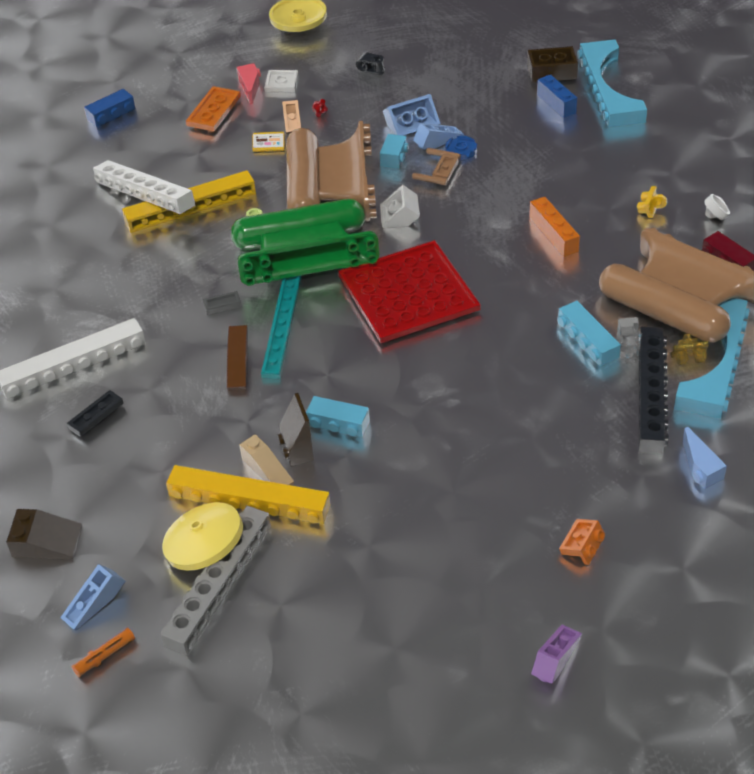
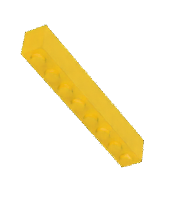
(205, 196)
(241, 492)

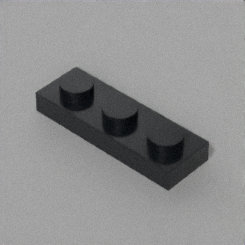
(95, 413)

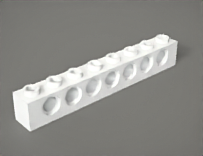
(144, 186)

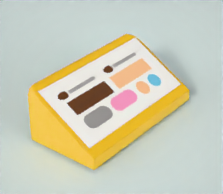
(268, 141)

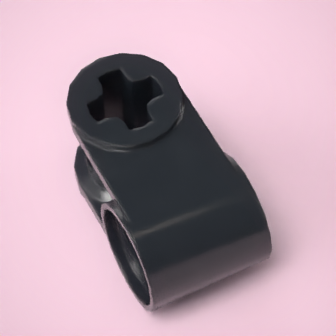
(371, 63)

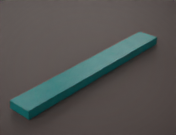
(281, 328)

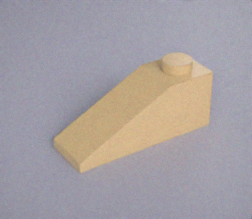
(263, 461)

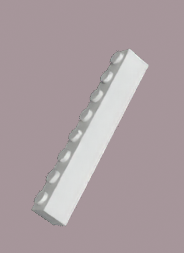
(71, 358)

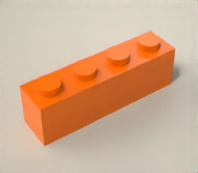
(554, 226)

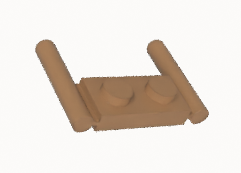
(443, 169)

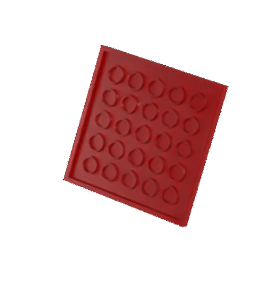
(409, 291)

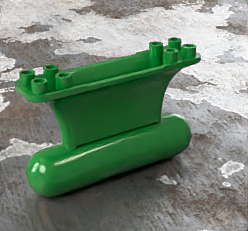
(303, 241)

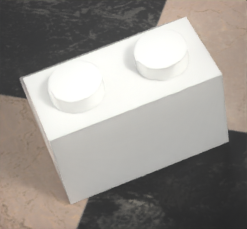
(400, 208)

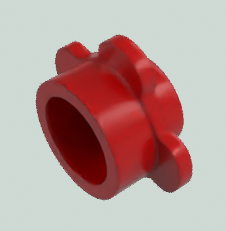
(319, 107)

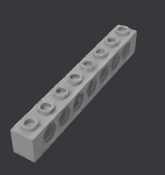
(216, 582)

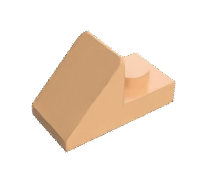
(291, 115)

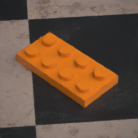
(213, 108)

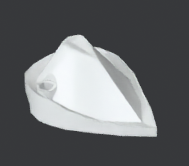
(716, 207)

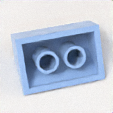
(406, 116)

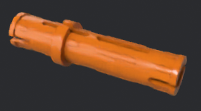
(95, 657)

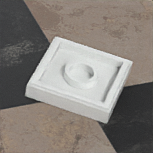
(281, 81)

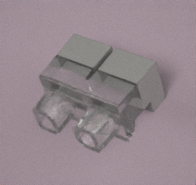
(629, 338)

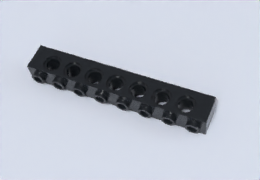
(651, 391)

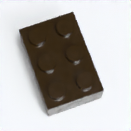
(556, 61)

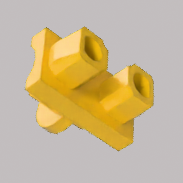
(651, 202)

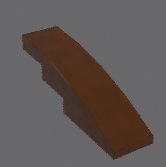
(237, 357)

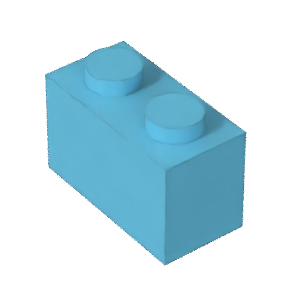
(393, 151)

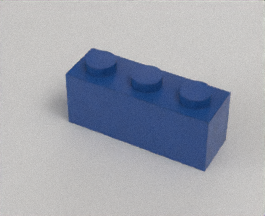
(557, 96)
(109, 107)

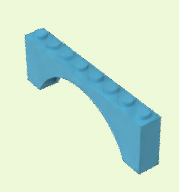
(616, 108)
(708, 393)

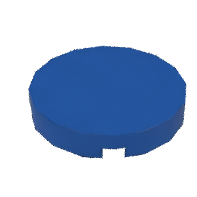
(463, 145)

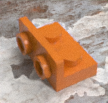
(583, 540)

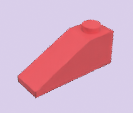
(249, 79)

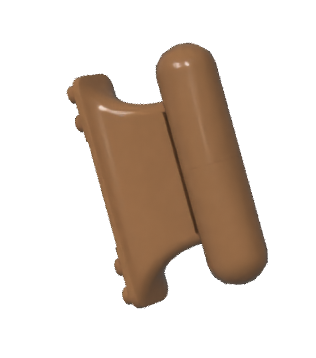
(329, 171)
(680, 286)

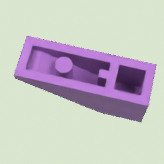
(555, 653)

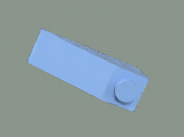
(434, 135)
(703, 462)
(93, 596)

